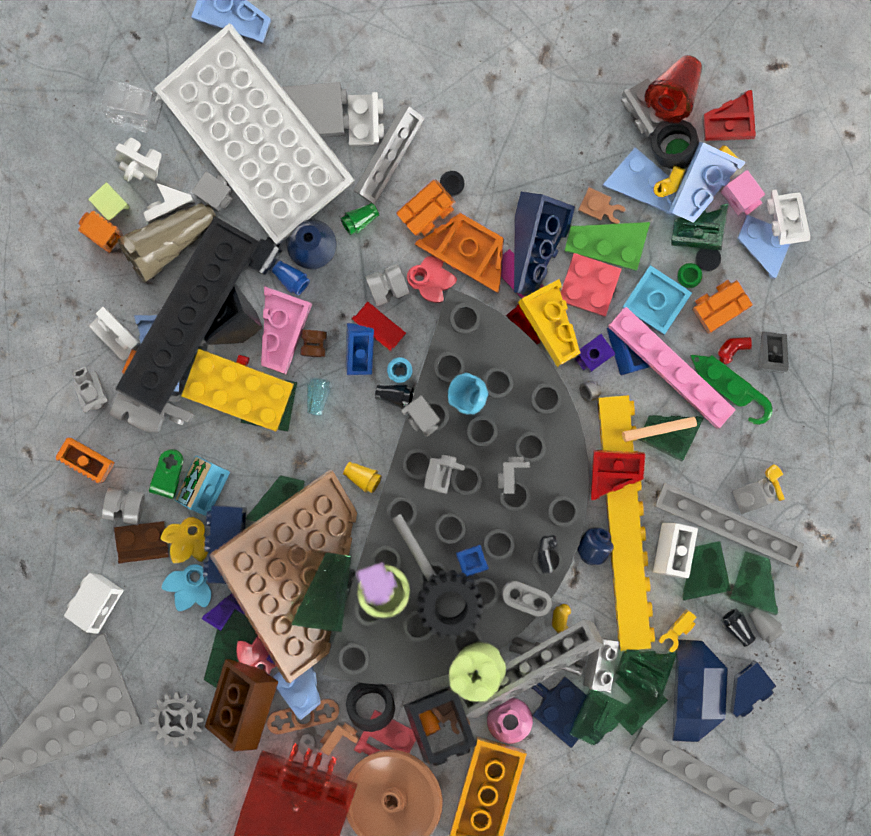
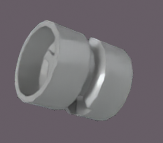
(387, 284)
(123, 505)

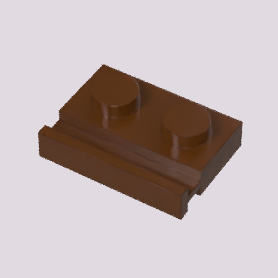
(140, 542)

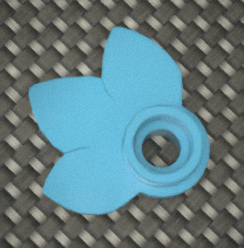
(187, 590)

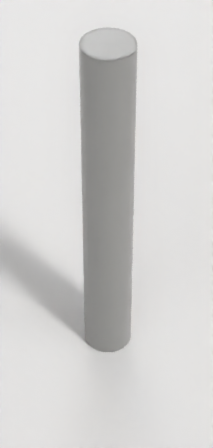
(413, 546)

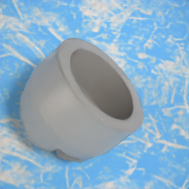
(590, 391)

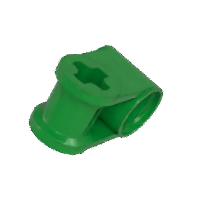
(166, 479)

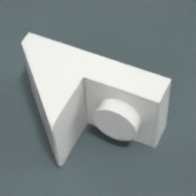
(174, 202)

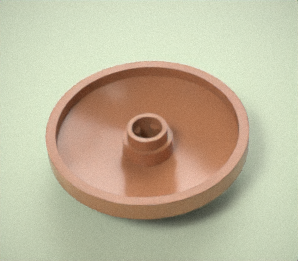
(394, 796)

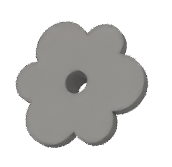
(311, 734)

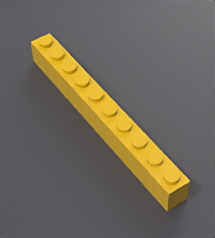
(626, 534)

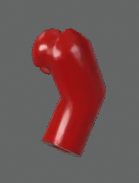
(731, 346)

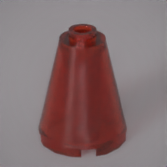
(675, 90)

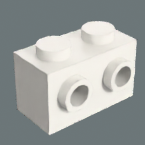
(675, 550)
(93, 603)

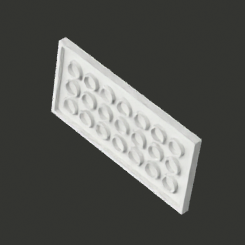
(254, 134)

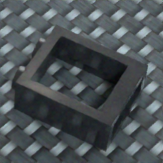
(429, 702)

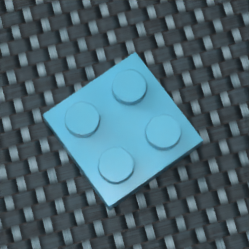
(657, 300)

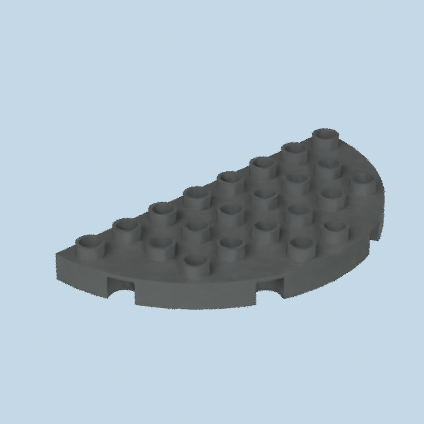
(523, 417)

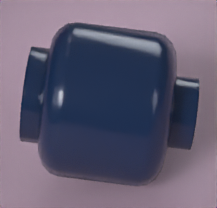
(595, 546)

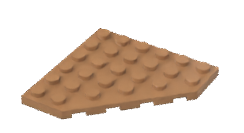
(275, 563)

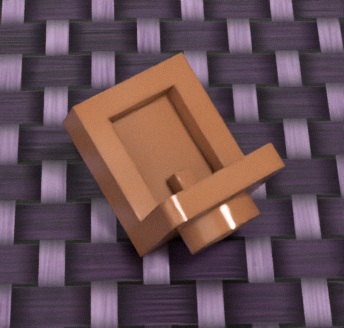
(331, 738)

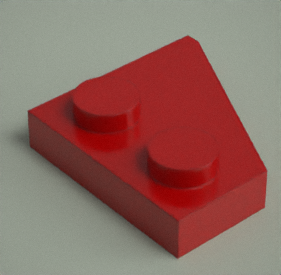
(731, 120)
(615, 470)

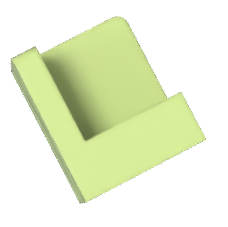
(108, 201)

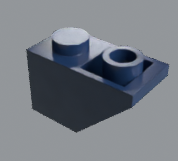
(749, 687)

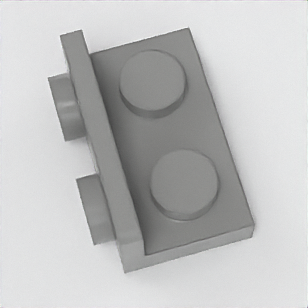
(634, 101)
(602, 666)

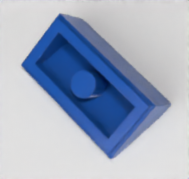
(359, 349)
(625, 357)

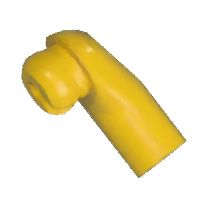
(671, 184)

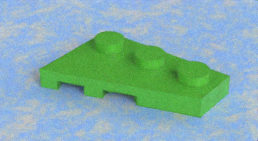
(609, 243)

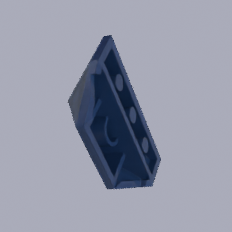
(698, 691)

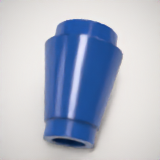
(291, 278)

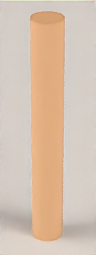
(659, 429)

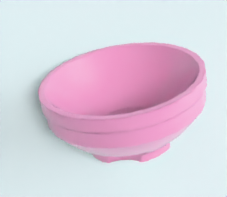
(517, 708)

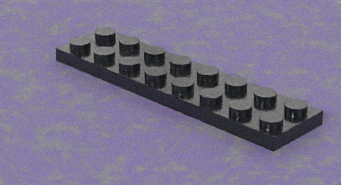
(187, 315)

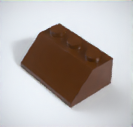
(241, 705)

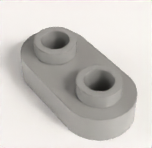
(526, 597)

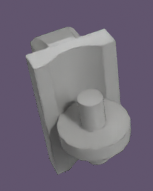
(89, 390)

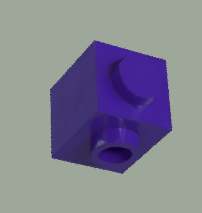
(594, 354)

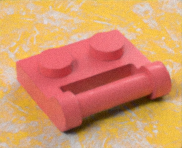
(393, 735)

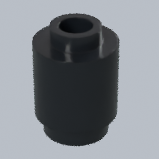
(265, 256)

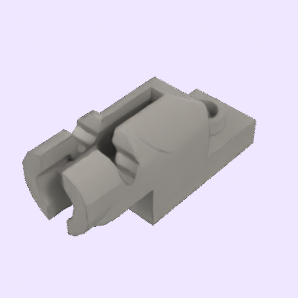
(146, 418)

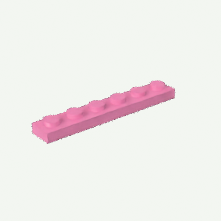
(671, 368)

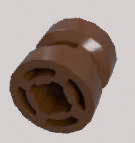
(313, 337)

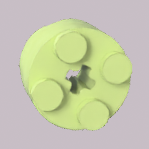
(397, 600)
(465, 678)

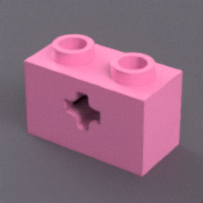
(743, 193)

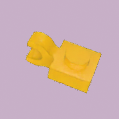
(683, 624)

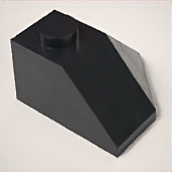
(234, 322)

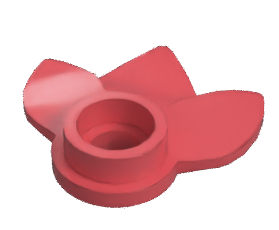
(434, 279)
(254, 654)

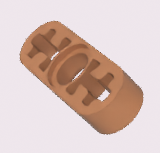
(286, 726)

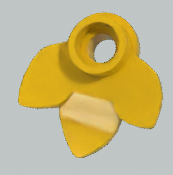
(183, 543)

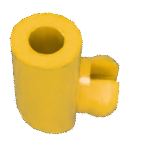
(560, 618)

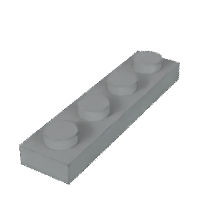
(389, 154)

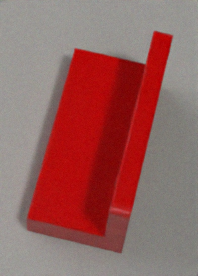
(385, 330)

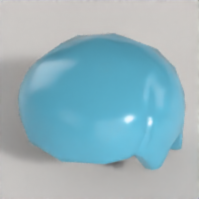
(467, 393)

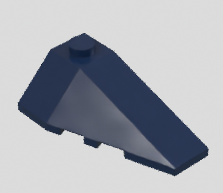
(538, 230)

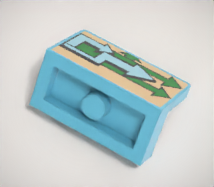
(201, 486)

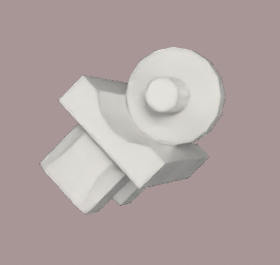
(136, 164)

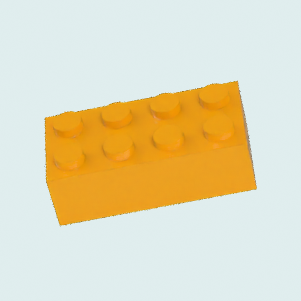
(488, 789)

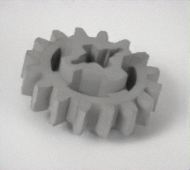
(167, 711)

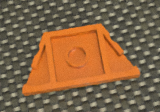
(468, 249)

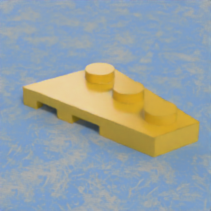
(549, 319)

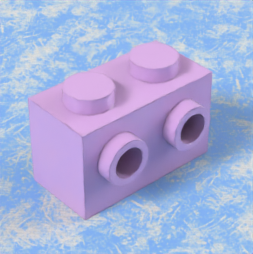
(377, 583)

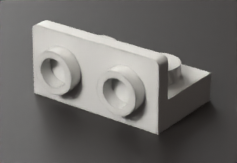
(364, 120)
(114, 334)

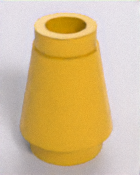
(362, 476)

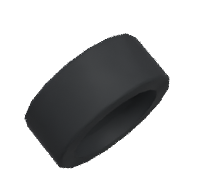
(666, 129)
(370, 724)

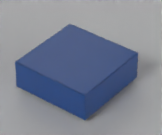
(472, 560)

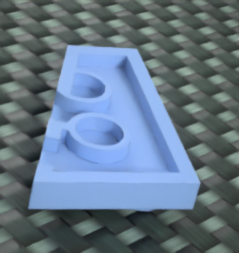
(243, 15)
(703, 179)
(636, 180)

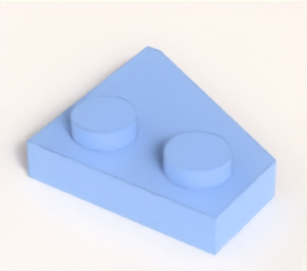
(762, 245)
(300, 693)

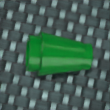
(359, 218)

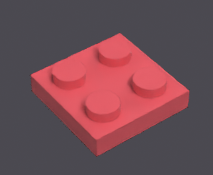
(590, 284)

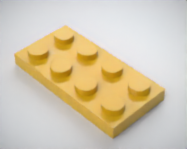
(237, 390)

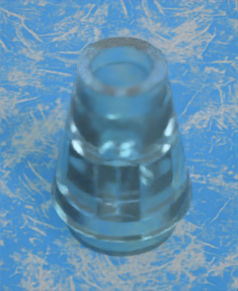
(317, 395)

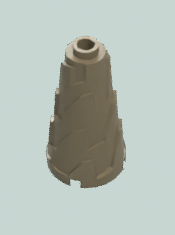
(163, 240)

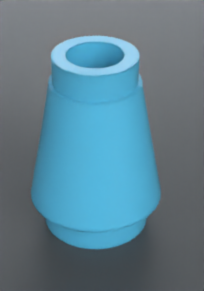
(399, 362)

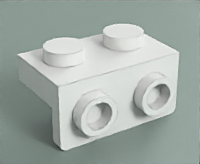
(789, 218)

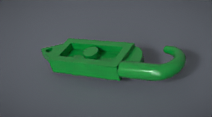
(731, 385)

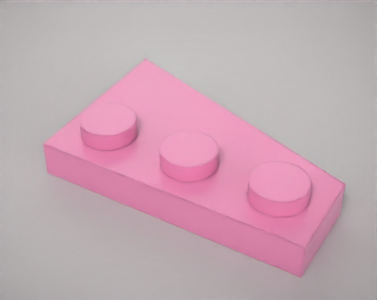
(283, 327)

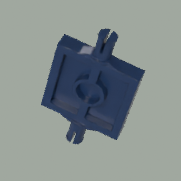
(560, 708)

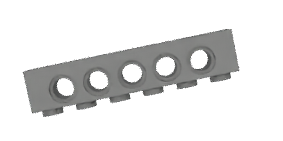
(539, 664)

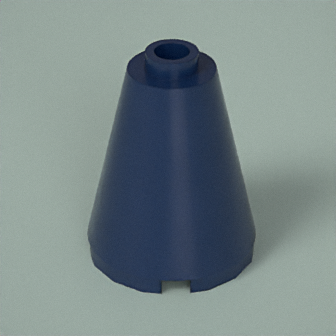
(314, 253)

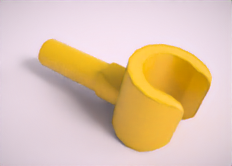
(773, 474)

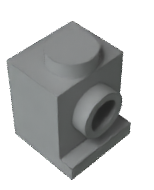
(421, 416)

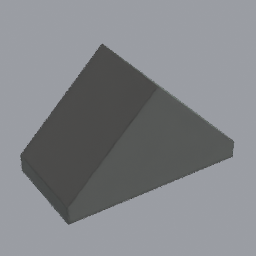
(773, 353)

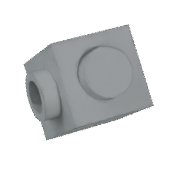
(213, 191)

